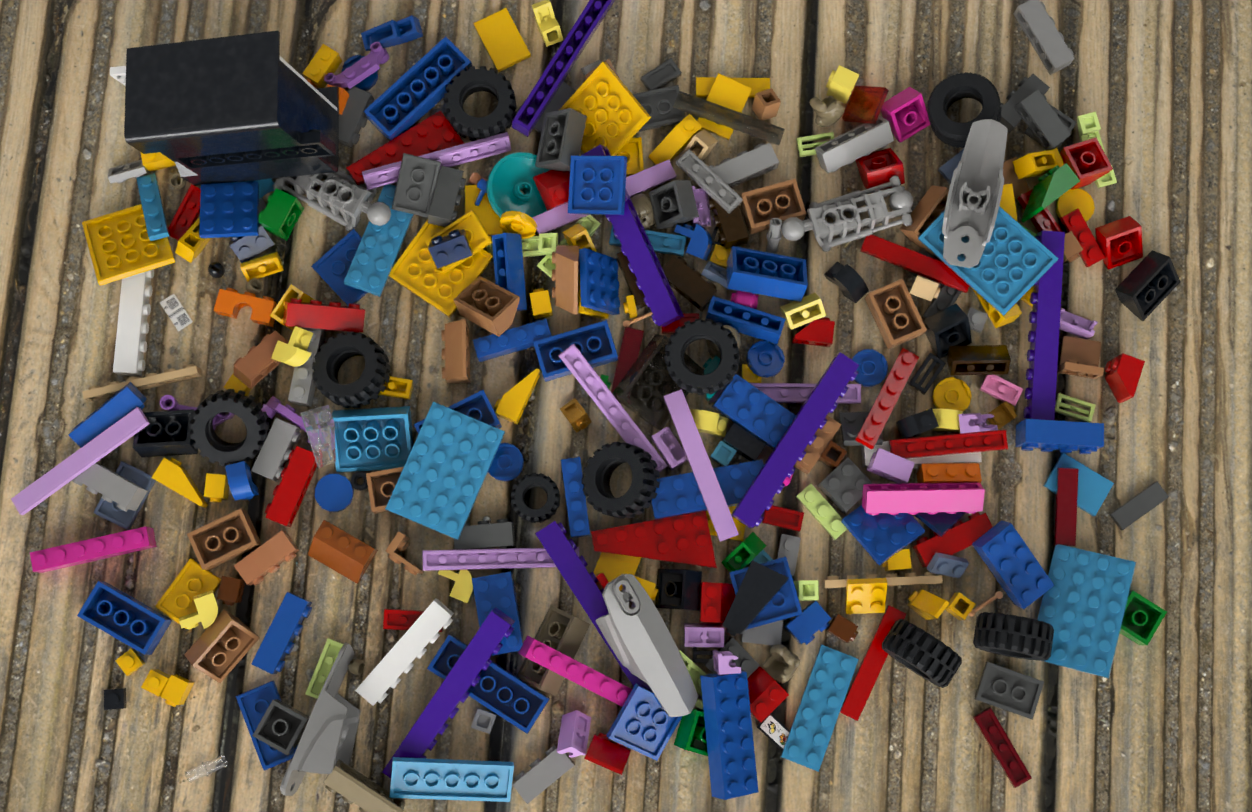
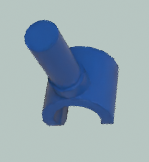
(482, 185)

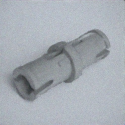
(774, 235)

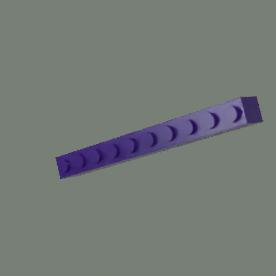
(560, 65)
(643, 259)
(1045, 333)
(794, 441)
(579, 580)
(455, 687)

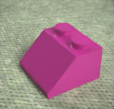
(905, 114)

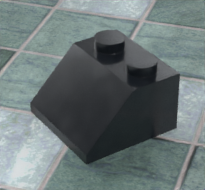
(948, 329)
(678, 589)

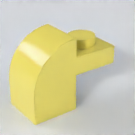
(547, 23)
(294, 352)
(947, 420)
(709, 422)
(463, 584)
(207, 611)

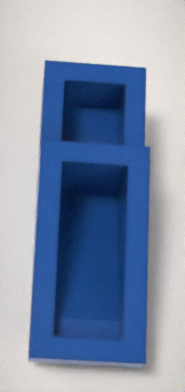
(393, 33)

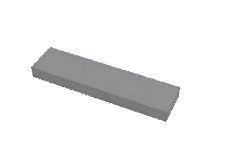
(709, 181)

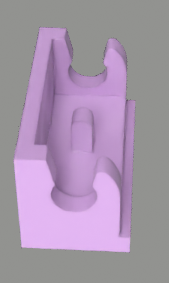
(704, 213)
(1076, 325)
(975, 423)
(669, 448)
(890, 466)
(703, 635)
(723, 662)
(574, 734)

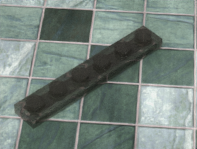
(729, 118)

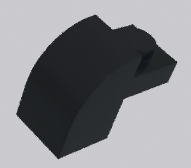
(848, 280)
(917, 424)

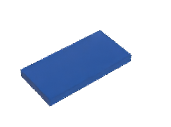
(253, 707)

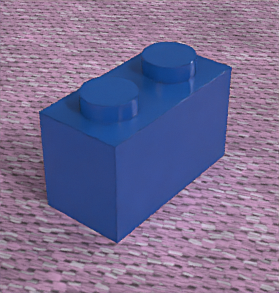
(805, 625)

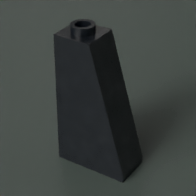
(752, 597)

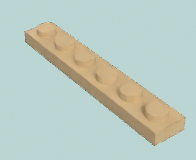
(149, 381)
(892, 580)

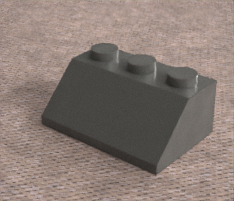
(560, 139)

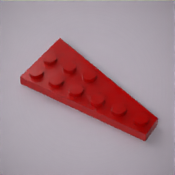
(424, 138)
(668, 539)

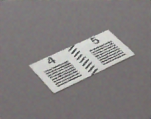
(176, 312)

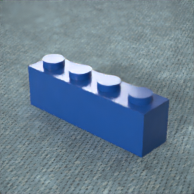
(509, 265)
(746, 319)
(511, 340)
(108, 414)
(575, 497)
(282, 633)

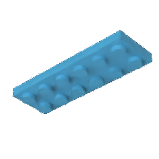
(378, 249)
(819, 708)
(451, 779)

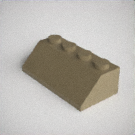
(561, 633)
(361, 790)

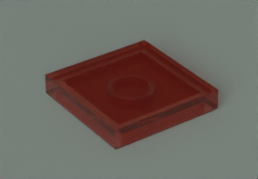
(865, 104)

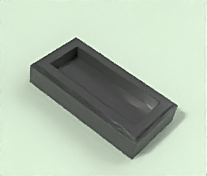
(661, 75)

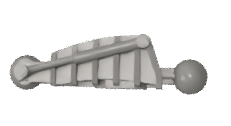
(345, 186)
(824, 232)

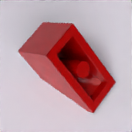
(817, 333)

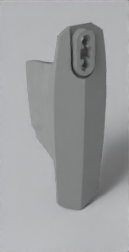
(975, 194)
(646, 645)
(328, 732)

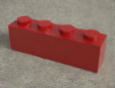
(324, 316)
(292, 488)
(954, 540)

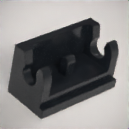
(744, 442)

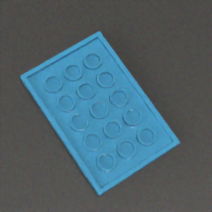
(1007, 266)
(445, 470)
(1086, 608)

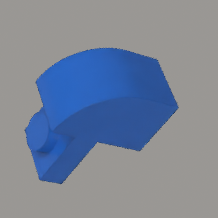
(700, 242)
(240, 481)

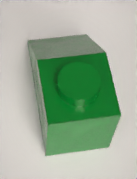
(744, 553)

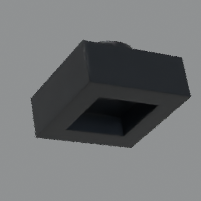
(115, 699)

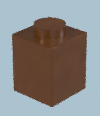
(832, 455)
(230, 590)
(842, 629)

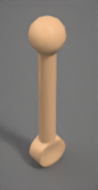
(626, 323)
(998, 595)

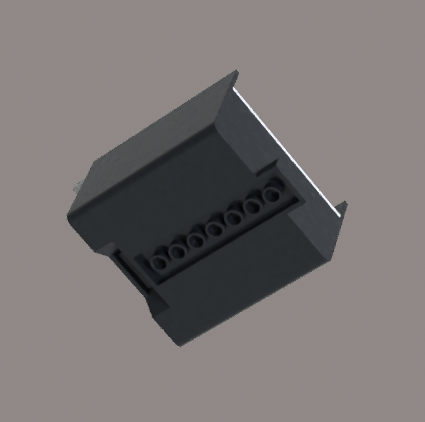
(228, 110)

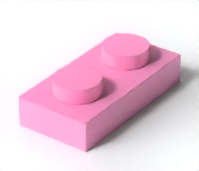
(1001, 389)

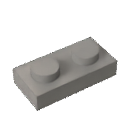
(122, 173)
(789, 548)

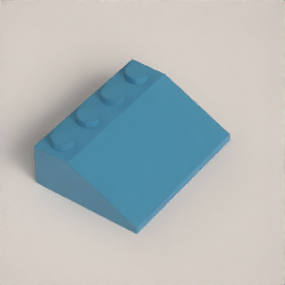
(372, 438)

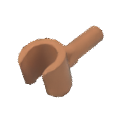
(475, 178)

